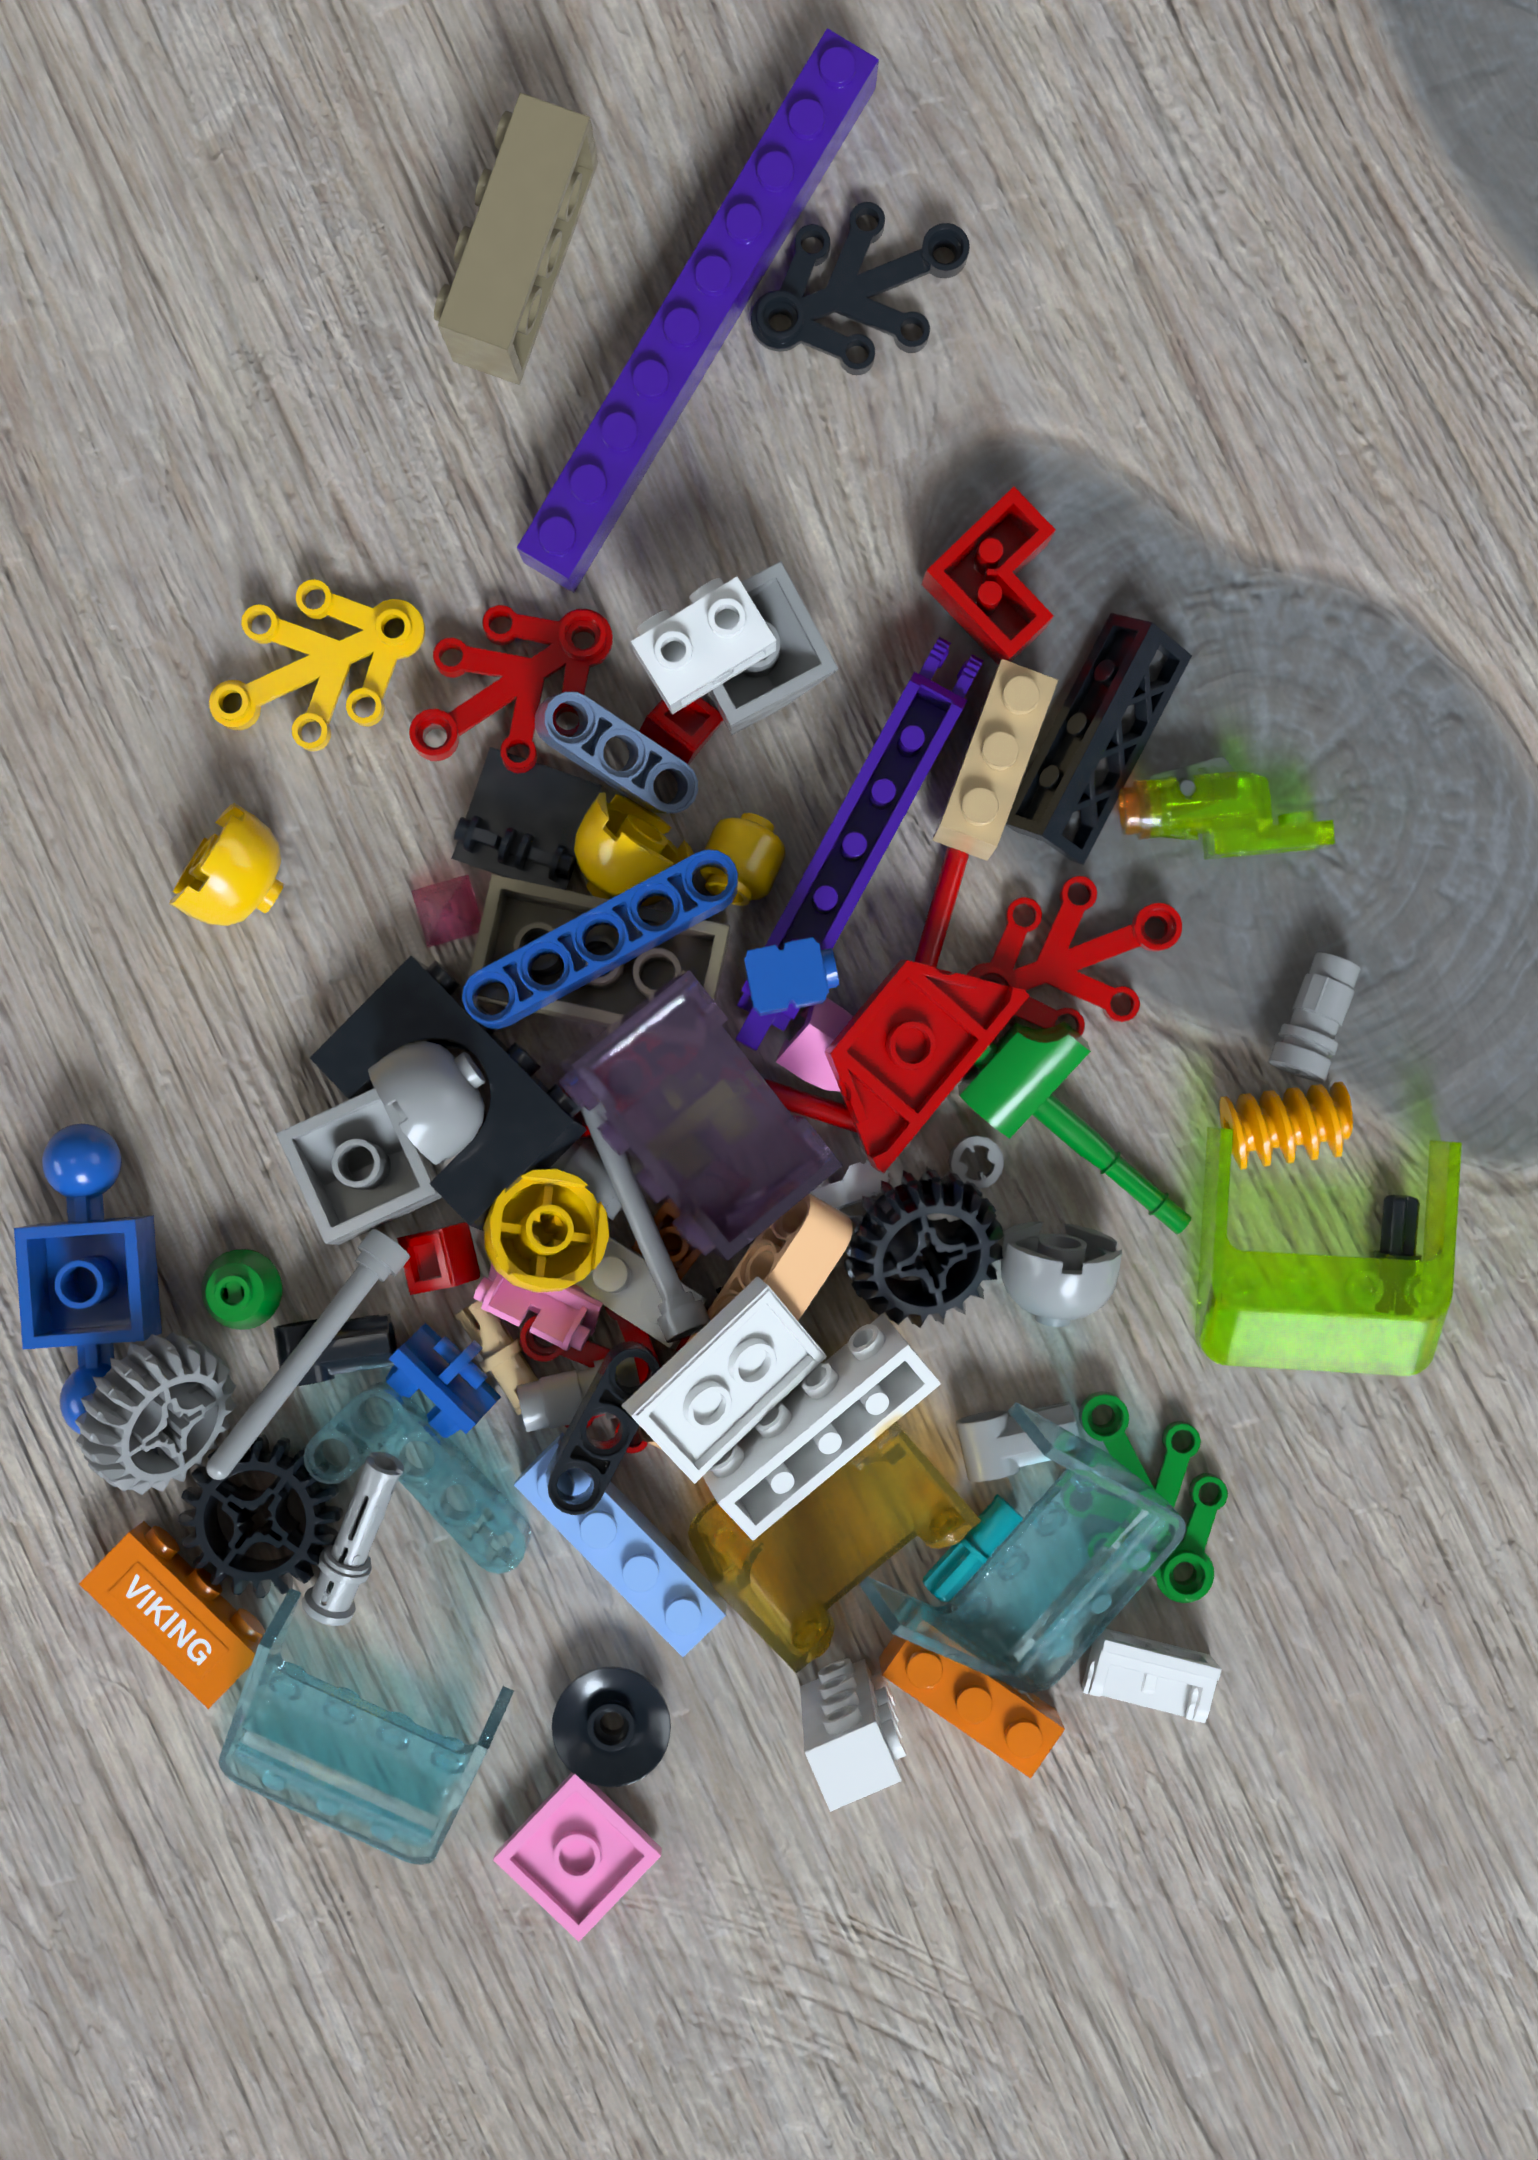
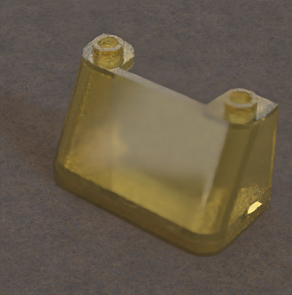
(830, 1542)

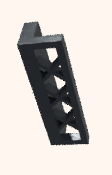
(1092, 729)

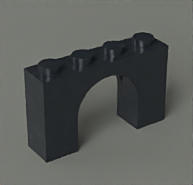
(525, 1120)

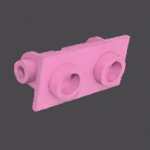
(562, 1318)

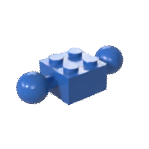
(88, 1276)

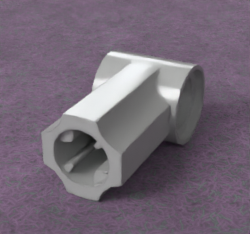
(998, 1446)

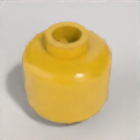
(753, 850)

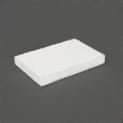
(725, 1380)

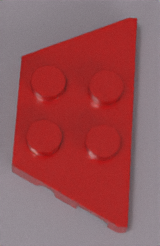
(913, 1049)

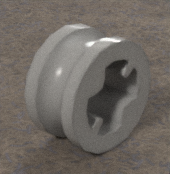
(992, 1154)

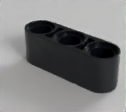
(595, 1456)

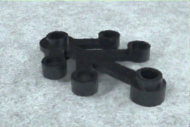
(850, 292)

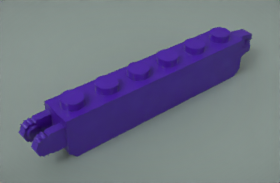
(866, 821)

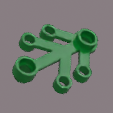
(1168, 1486)

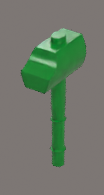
(1018, 1081)

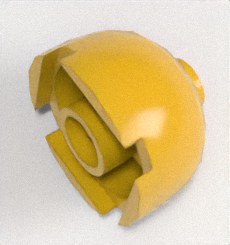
(623, 846)
(231, 872)
(546, 1231)

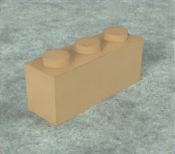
(995, 760)

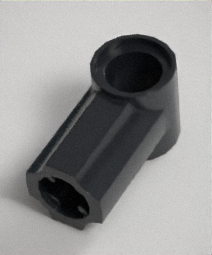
(357, 1346)

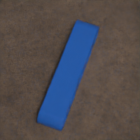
(569, 939)

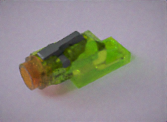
(1222, 805)

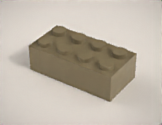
(517, 237)
(525, 911)

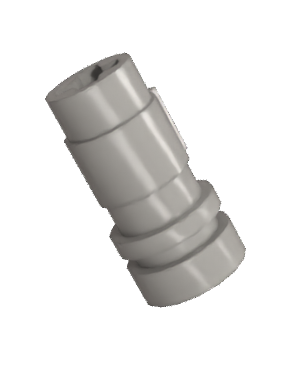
(1316, 1018)
(557, 1397)

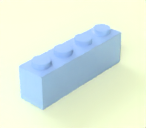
(630, 1555)

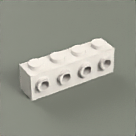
(820, 1426)
(851, 1732)

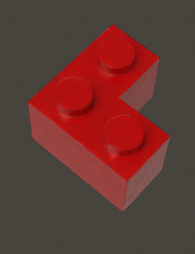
(980, 582)

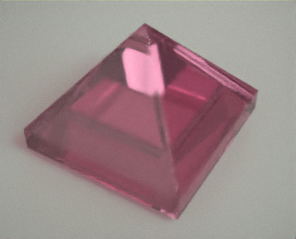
(447, 910)

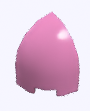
(806, 1050)

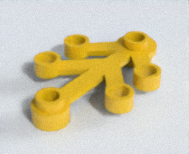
(326, 660)

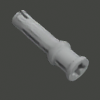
(347, 1561)

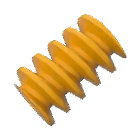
(1288, 1122)

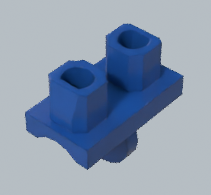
(445, 1378)

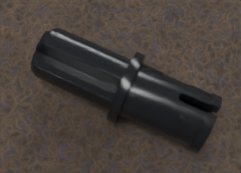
(1399, 1228)

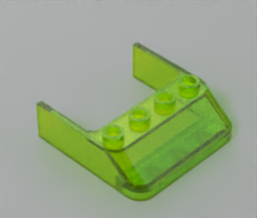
(1325, 1307)

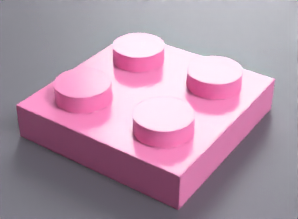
(577, 1855)

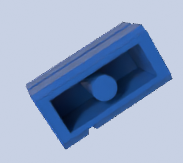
(792, 975)

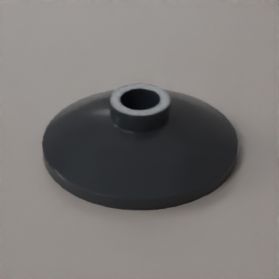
(603, 1754)

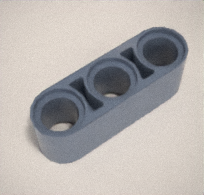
(644, 760)

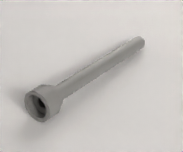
(377, 1260)
(679, 1310)

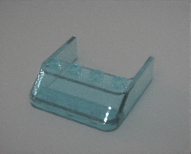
(1054, 1575)
(346, 1757)

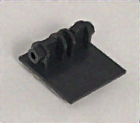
(524, 822)

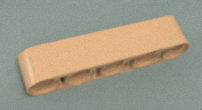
(790, 1258)

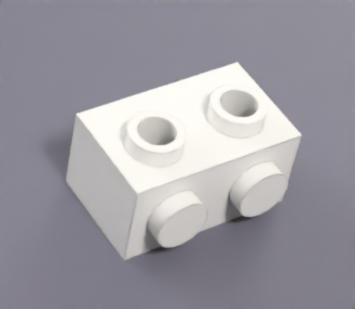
(703, 642)

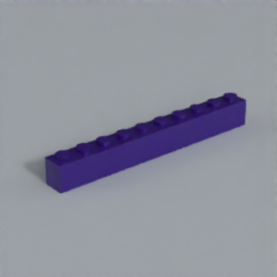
(700, 311)

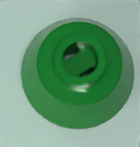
(239, 1271)

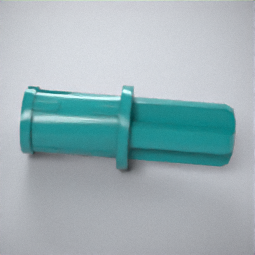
(973, 1551)

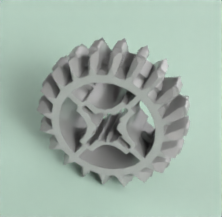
(155, 1413)

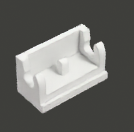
(1151, 1674)

